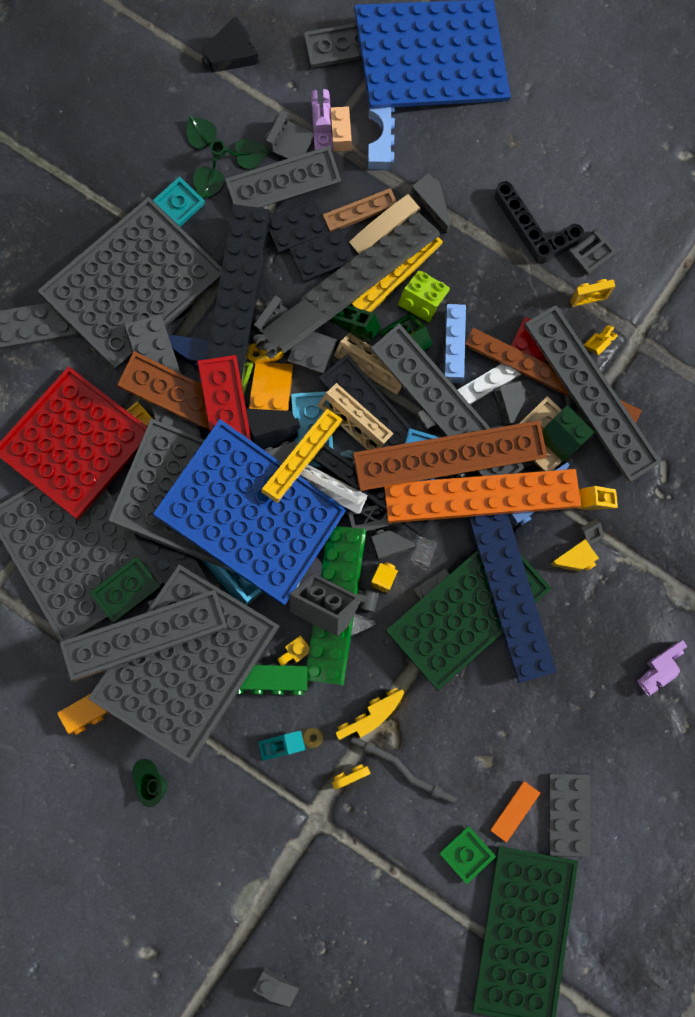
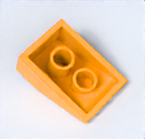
(271, 386)

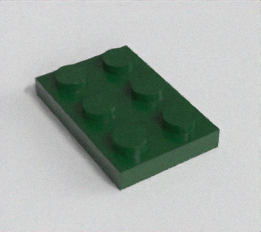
(125, 589)

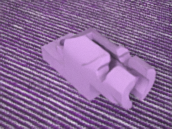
(321, 121)
(662, 669)

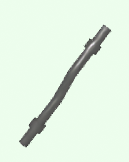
(436, 791)

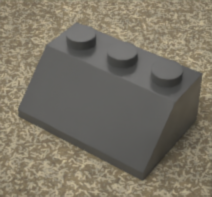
(324, 604)

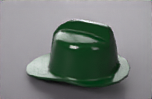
(148, 782)

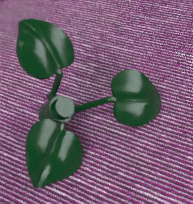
(207, 180)

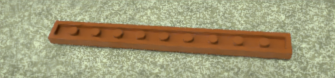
(524, 364)

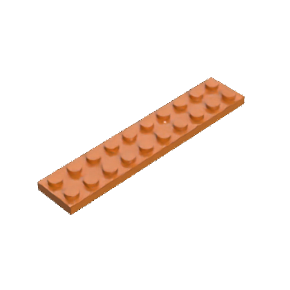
(482, 496)

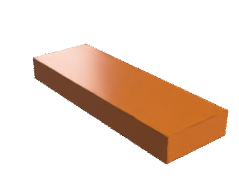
(515, 811)

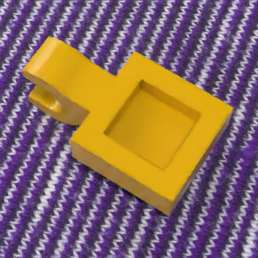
(601, 341)
(296, 650)

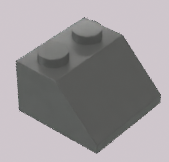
(313, 352)

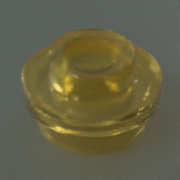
(319, 737)

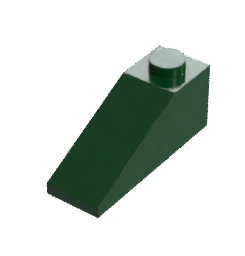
(357, 322)

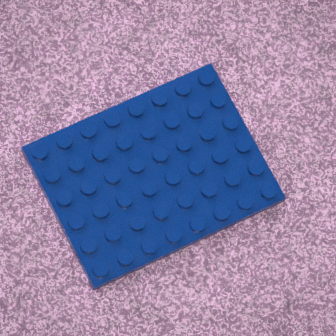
(431, 53)
(226, 514)

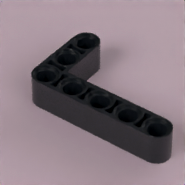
(532, 228)

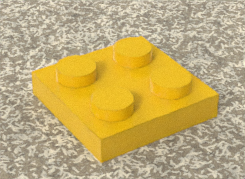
(592, 293)

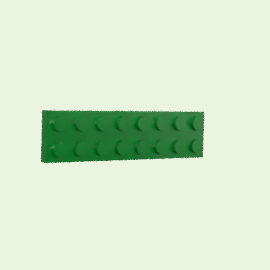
(342, 567)

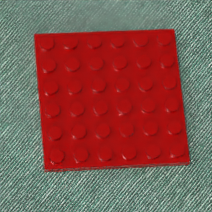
(72, 442)

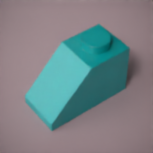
(281, 745)

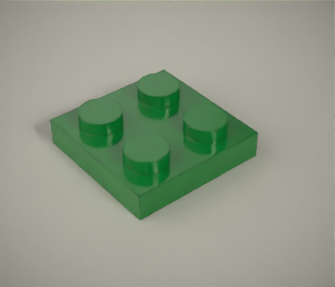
(467, 854)

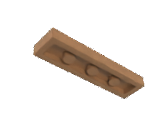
(359, 210)

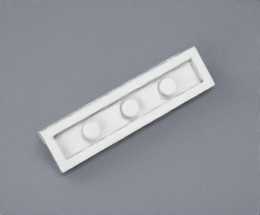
(337, 490)

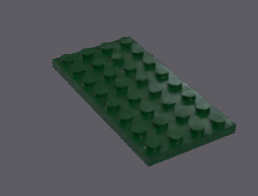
(454, 621)
(525, 934)

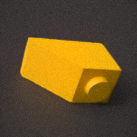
(598, 498)
(577, 558)
(384, 577)

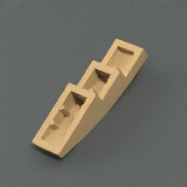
(385, 223)

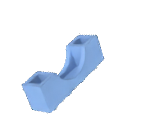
(380, 151)
(455, 342)

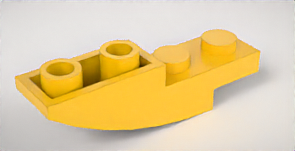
(379, 712)

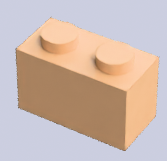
(341, 129)

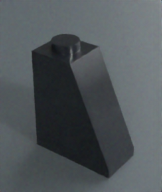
(230, 48)
(272, 427)

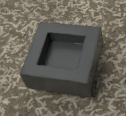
(592, 531)

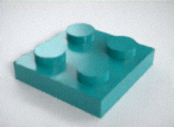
(179, 201)

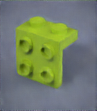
(423, 296)

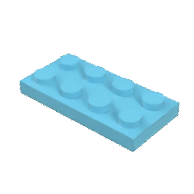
(306, 410)

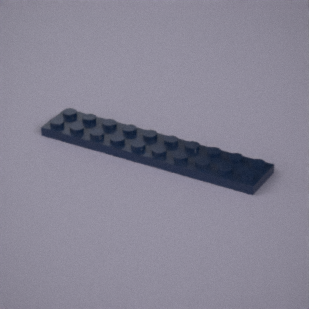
(512, 596)

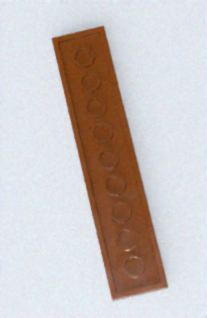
(449, 455)

